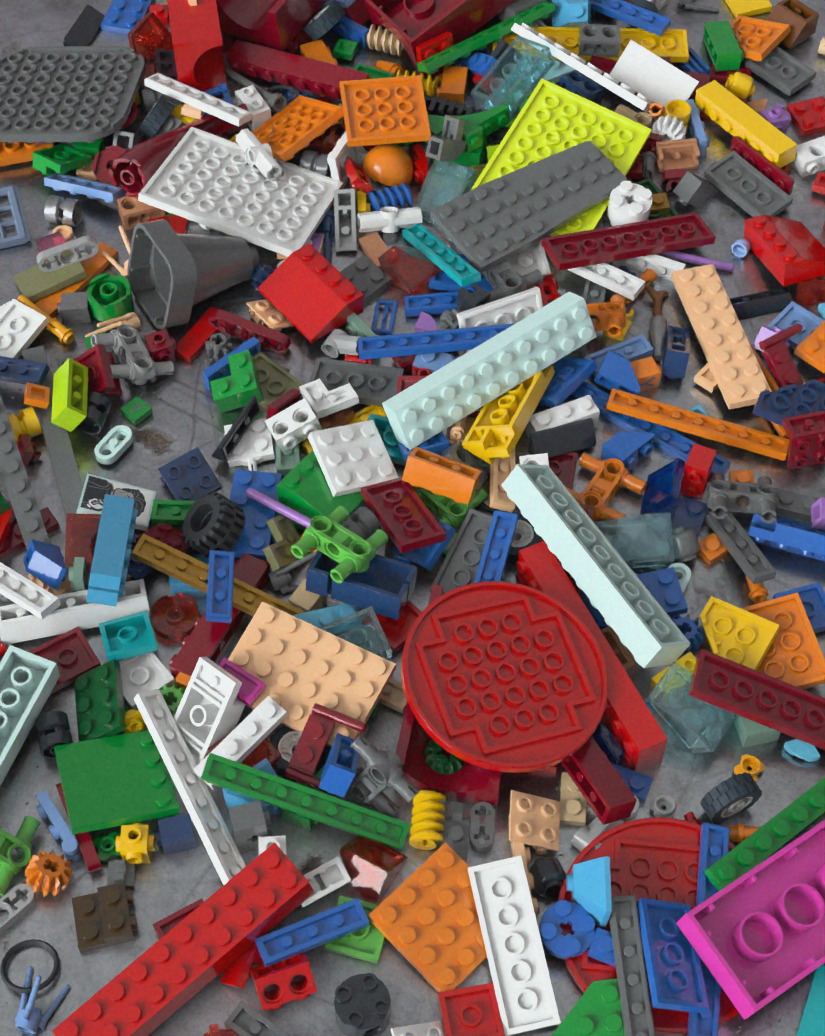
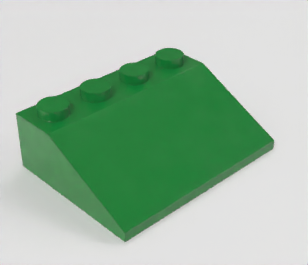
(308, 491)

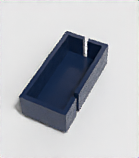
(383, 586)

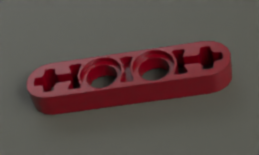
(228, 323)
(84, 842)

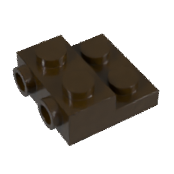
(104, 917)

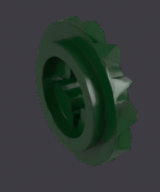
(439, 762)

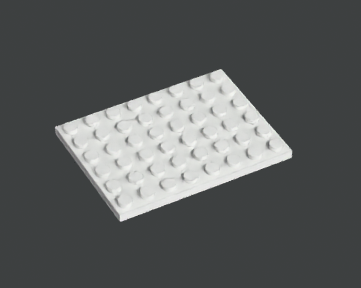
(216, 187)

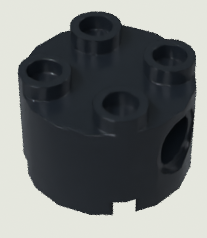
(362, 1005)

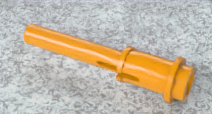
(63, 333)

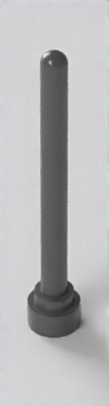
(275, 100)

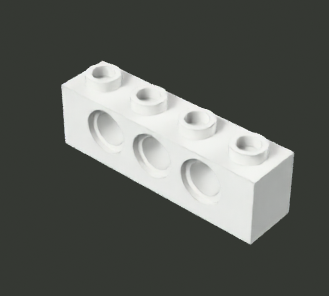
(810, 157)

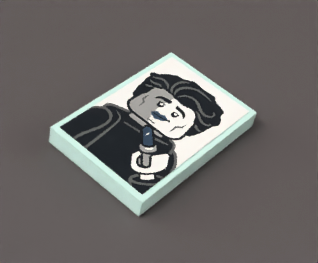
(96, 488)

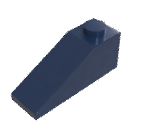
(676, 352)

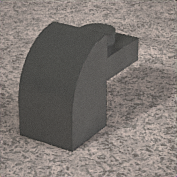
(450, 143)

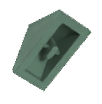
(753, 733)

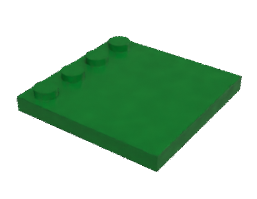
(114, 782)

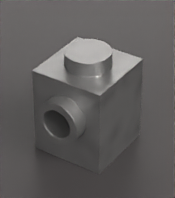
(74, 308)

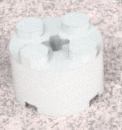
(629, 204)

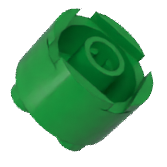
(110, 297)

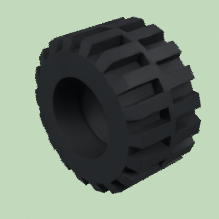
(213, 524)

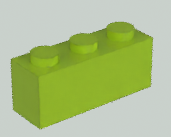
(70, 395)

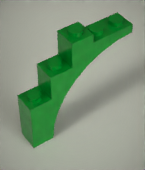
(475, 127)

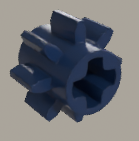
(260, 274)

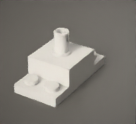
(208, 707)

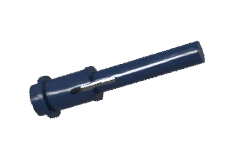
(328, 231)

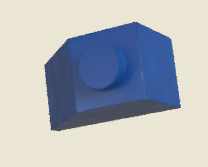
(617, 374)
(340, 766)

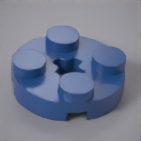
(569, 945)

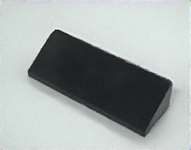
(84, 28)
(761, 303)
(237, 430)
(563, 439)

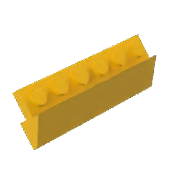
(506, 417)

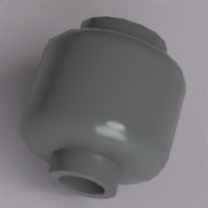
(685, 543)

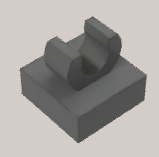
(122, 871)

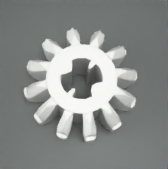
(669, 128)

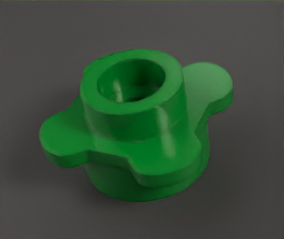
(106, 853)

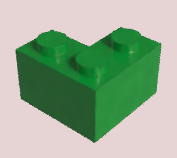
(240, 386)

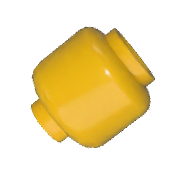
(740, 85)

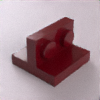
(99, 371)

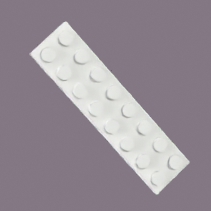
(588, 70)

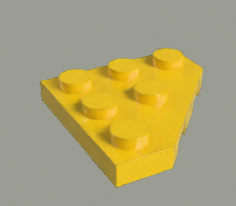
(737, 633)

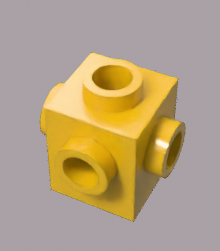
(135, 843)

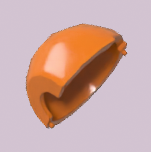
(389, 165)

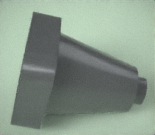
(180, 270)

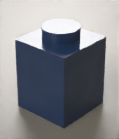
(175, 834)

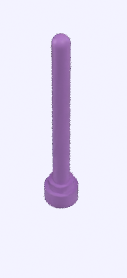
(698, 260)
(278, 507)

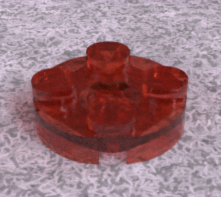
(174, 629)

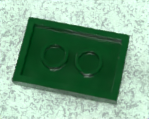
(100, 702)

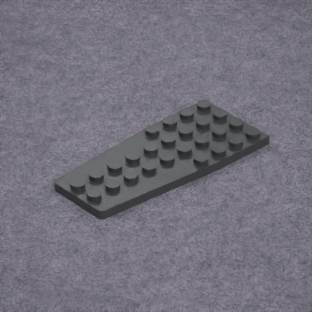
(527, 204)

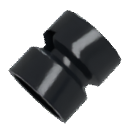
(97, 410)
(52, 731)

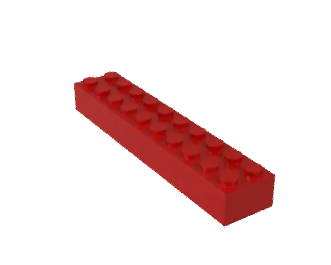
(625, 710)
(193, 951)

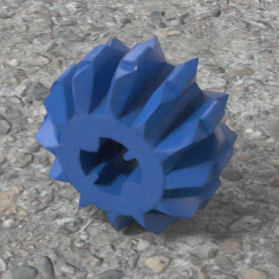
(691, 631)

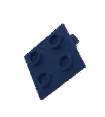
(189, 476)

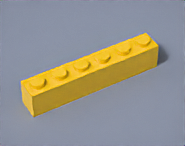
(745, 123)

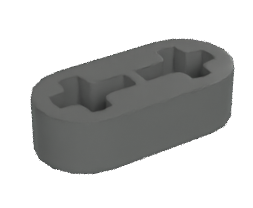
(476, 827)

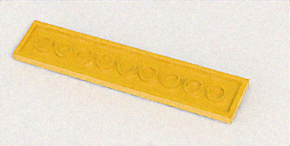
(670, 44)

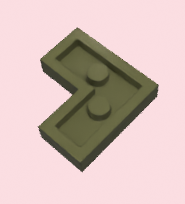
(285, 534)

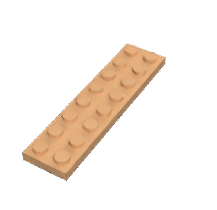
(720, 335)

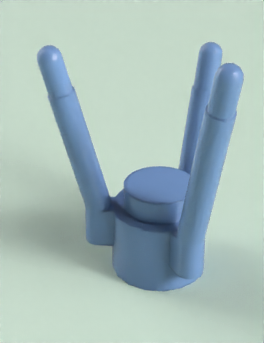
(28, 1016)

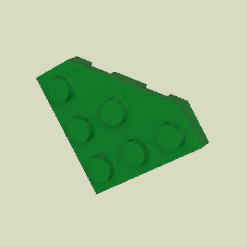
(595, 1013)

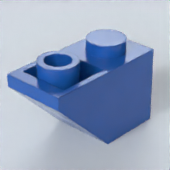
(628, 447)
(46, 563)

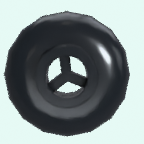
(547, 876)

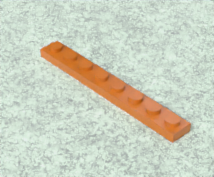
(698, 424)

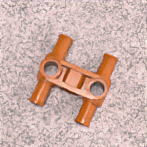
(610, 315)
(606, 485)

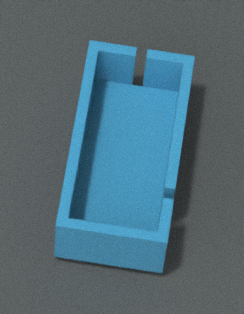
(112, 550)

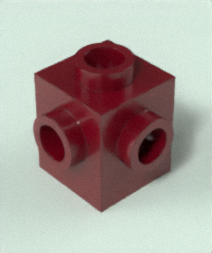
(161, 346)

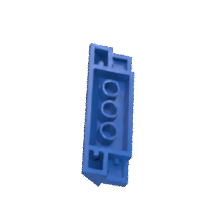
(789, 536)

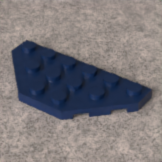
(790, 401)

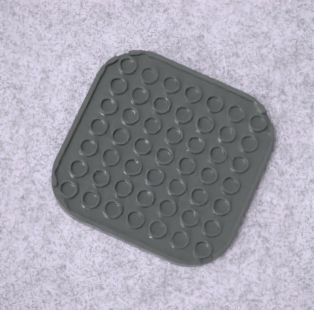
(67, 92)

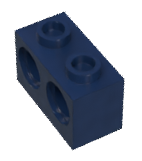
(582, 86)

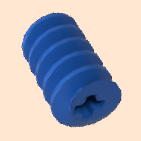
(390, 197)

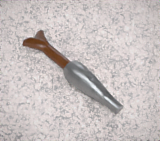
(658, 322)

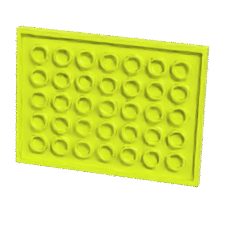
(557, 121)

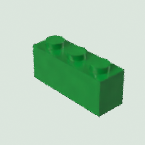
(722, 46)

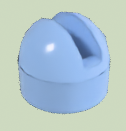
(740, 248)

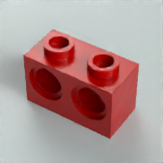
(697, 471)
(282, 976)

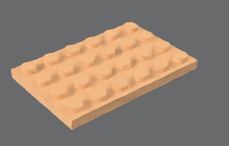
(310, 667)

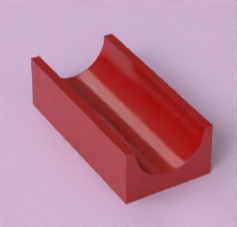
(197, 44)

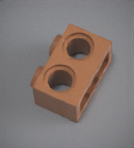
(136, 212)

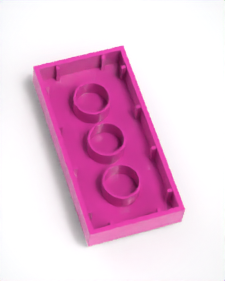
(765, 925)

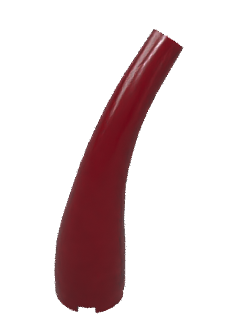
(138, 164)

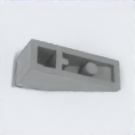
(346, 220)

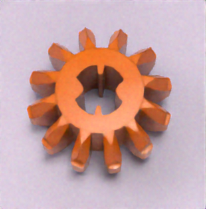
(48, 873)

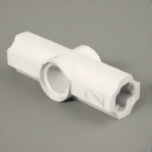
(258, 154)
(389, 219)

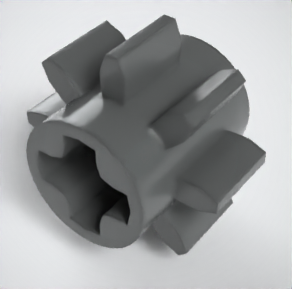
(449, 319)
(218, 346)

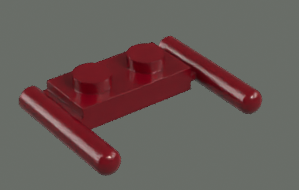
(780, 359)
(314, 742)

